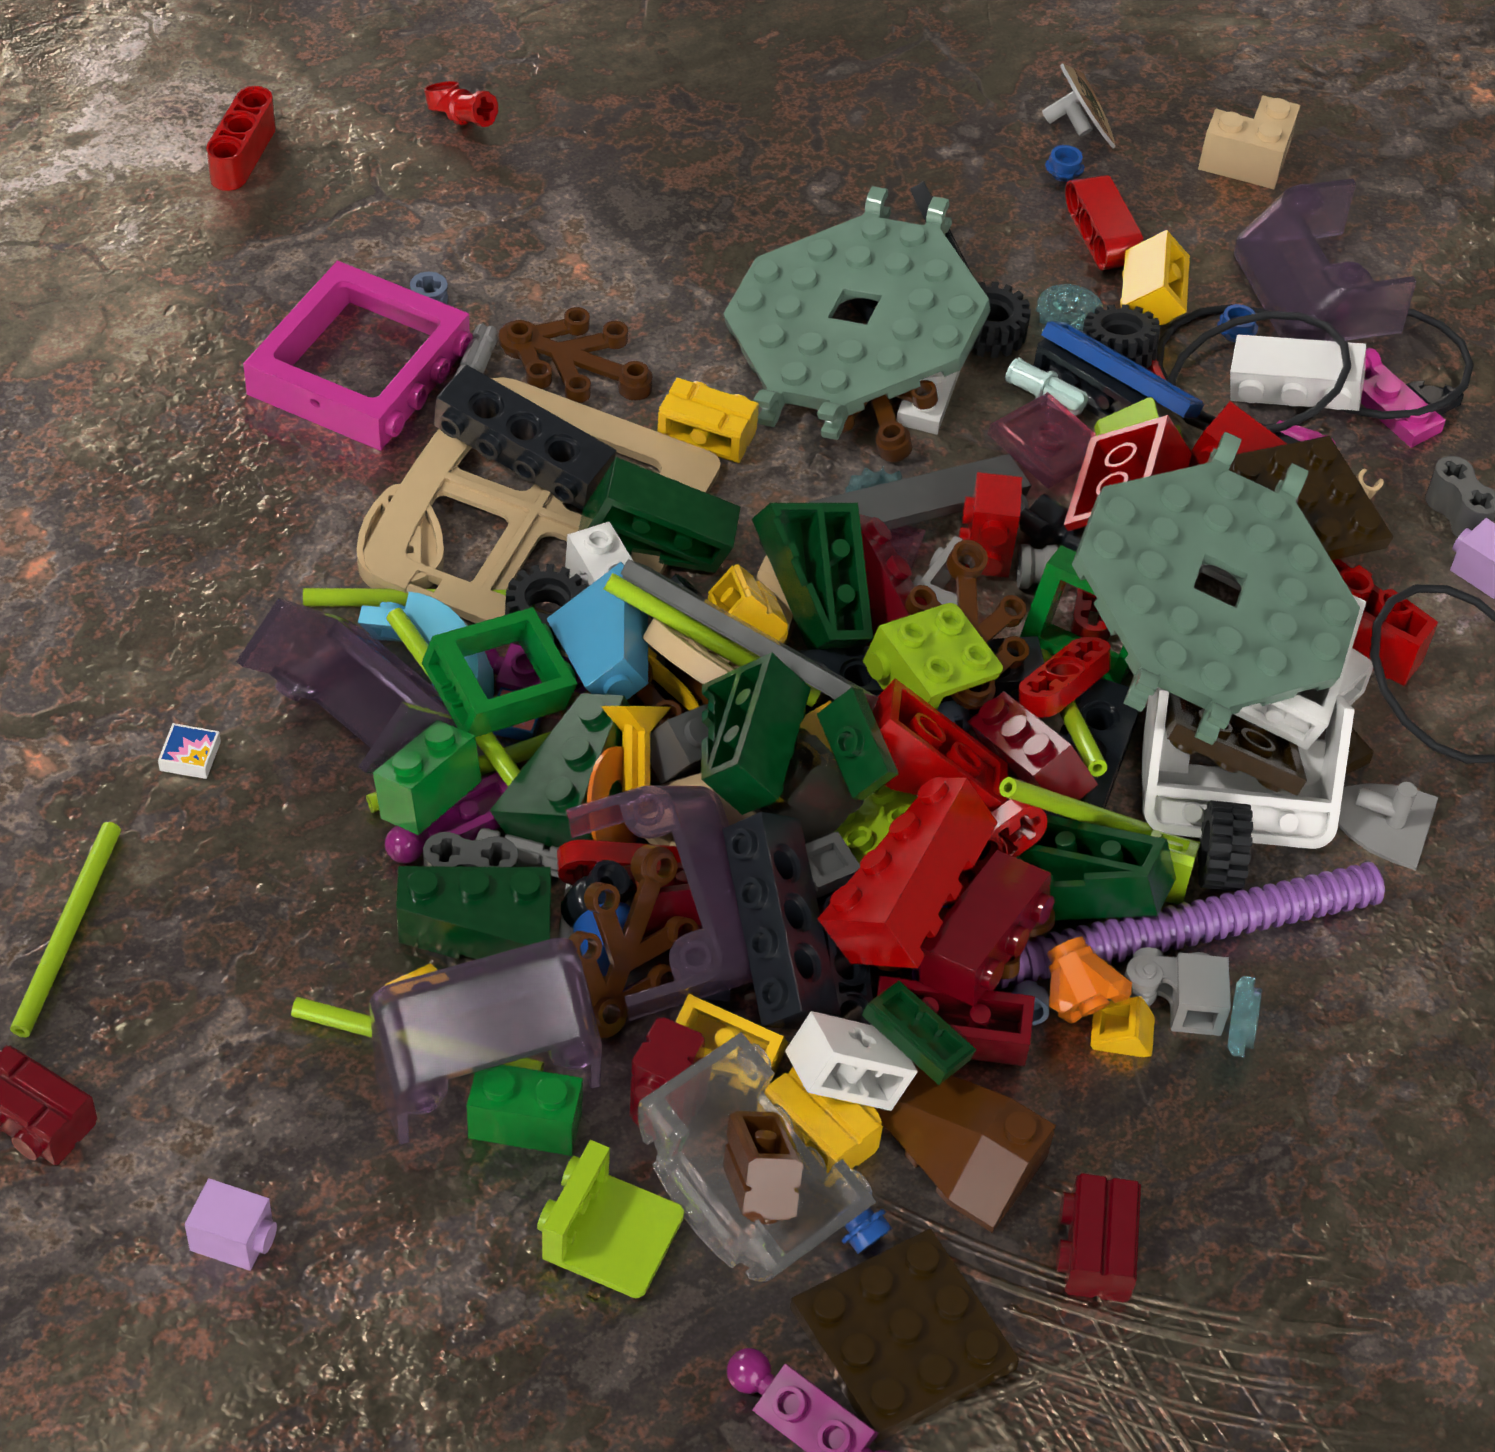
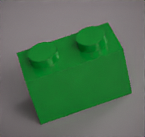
(427, 777)
(525, 1108)

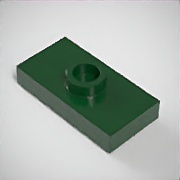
(857, 743)
(918, 1032)

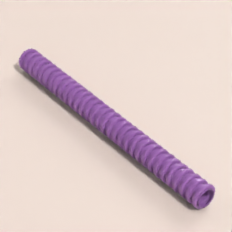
(1213, 918)

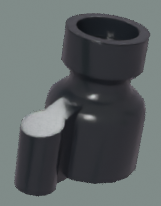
(1046, 521)
(604, 871)

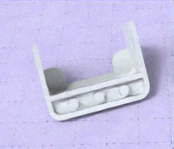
(1179, 791)

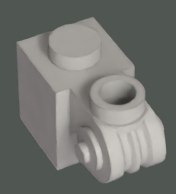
(1192, 983)

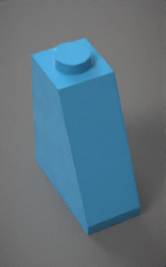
(604, 639)

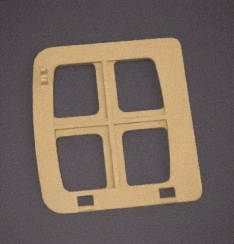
(529, 513)

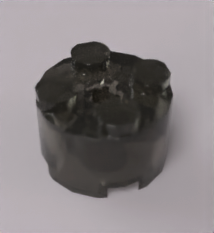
(814, 790)

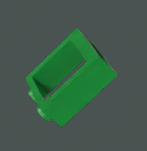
(1045, 603)
(462, 692)

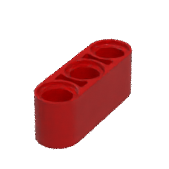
(241, 138)
(1102, 219)

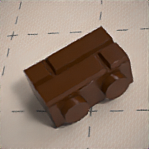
(762, 1166)

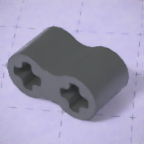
(1459, 494)
(454, 851)

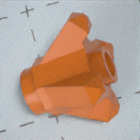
(1083, 981)

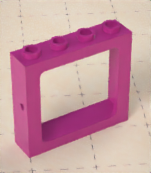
(365, 419)

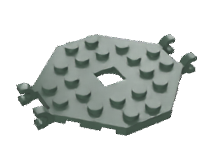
(921, 326)
(1143, 568)

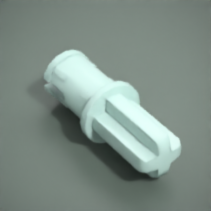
(1040, 382)

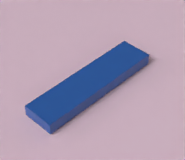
(1123, 369)

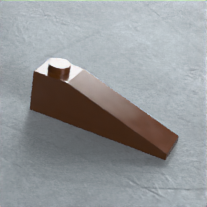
(970, 1143)

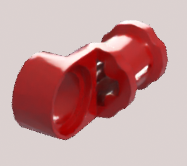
(461, 104)

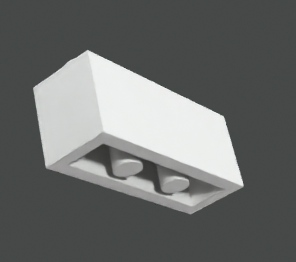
(1294, 372)

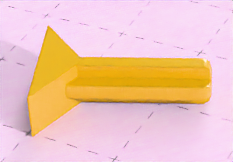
(636, 725)

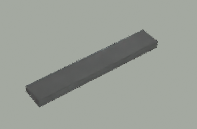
(927, 494)
(738, 630)

